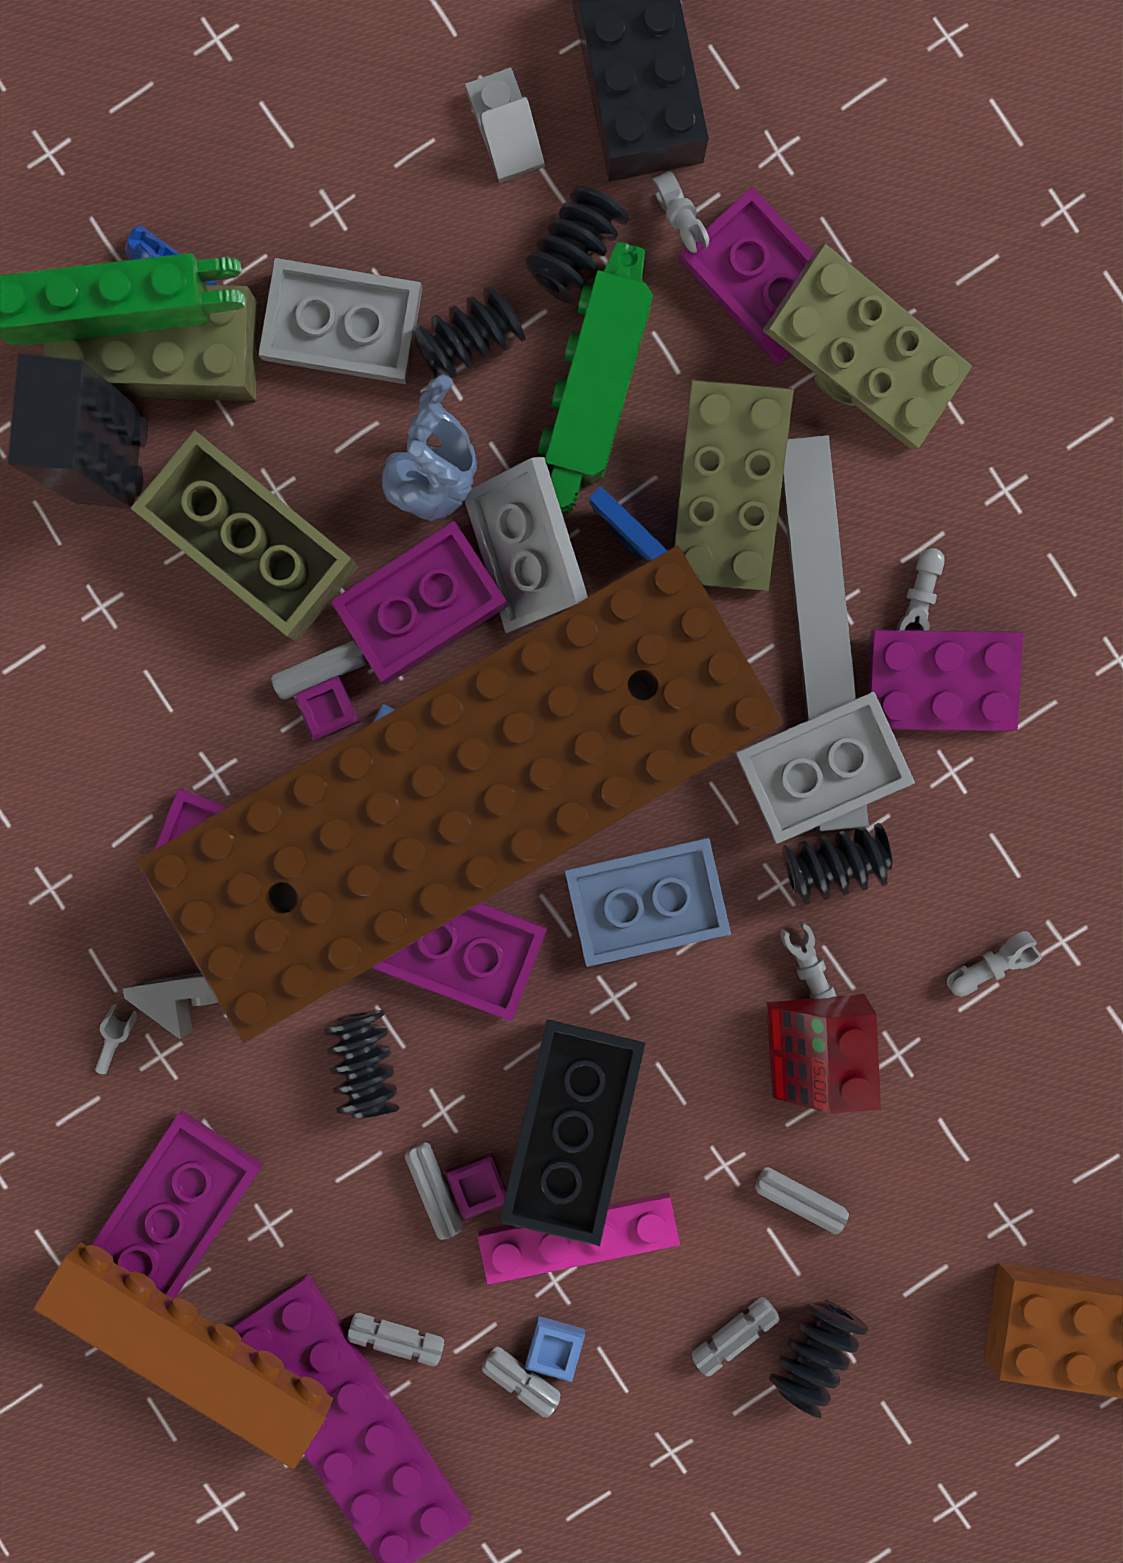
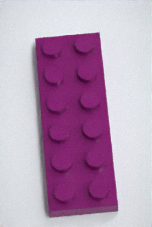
(365, 1444)

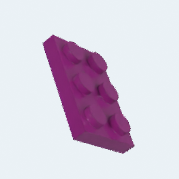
(750, 266)
(419, 603)
(947, 678)

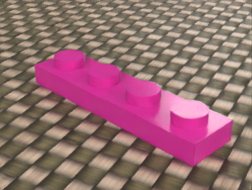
(629, 1230)

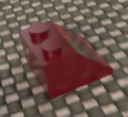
(825, 1053)

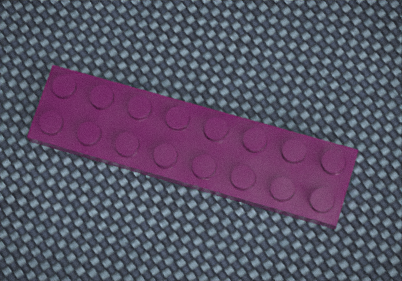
(471, 959)

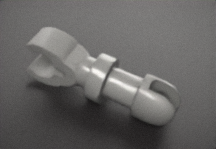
(680, 211)
(929, 567)
(1015, 954)
(810, 966)

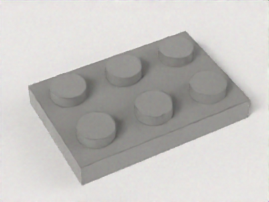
(340, 321)
(526, 544)
(825, 767)

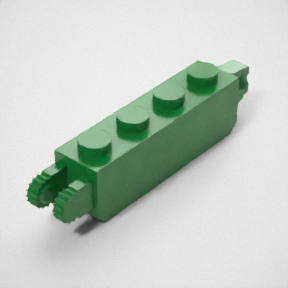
(114, 298)
(599, 375)

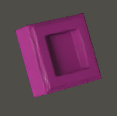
(326, 708)
(477, 1185)

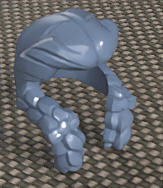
(431, 478)

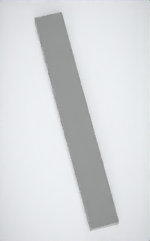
(818, 587)

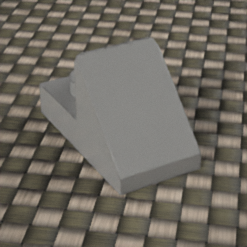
(505, 124)
(167, 1000)

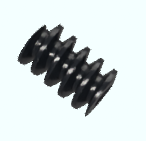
(573, 239)
(468, 333)
(839, 863)
(361, 1065)
(818, 1357)

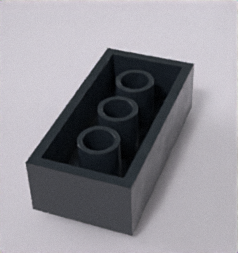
(641, 85)
(76, 432)
(572, 1132)

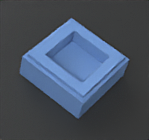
(555, 1349)

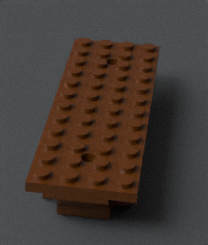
(458, 793)

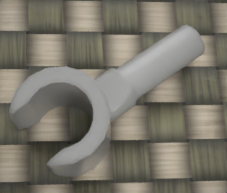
(114, 1033)

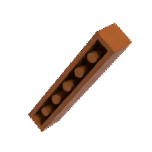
(185, 1353)

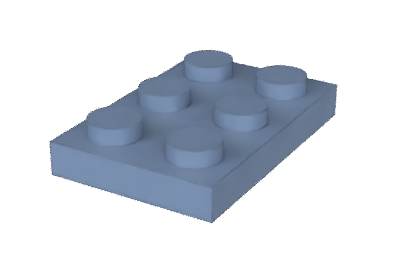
(647, 902)

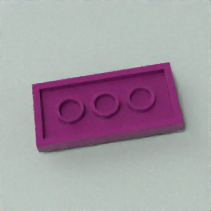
(178, 1204)

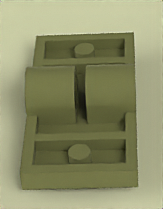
(866, 348)
(732, 481)

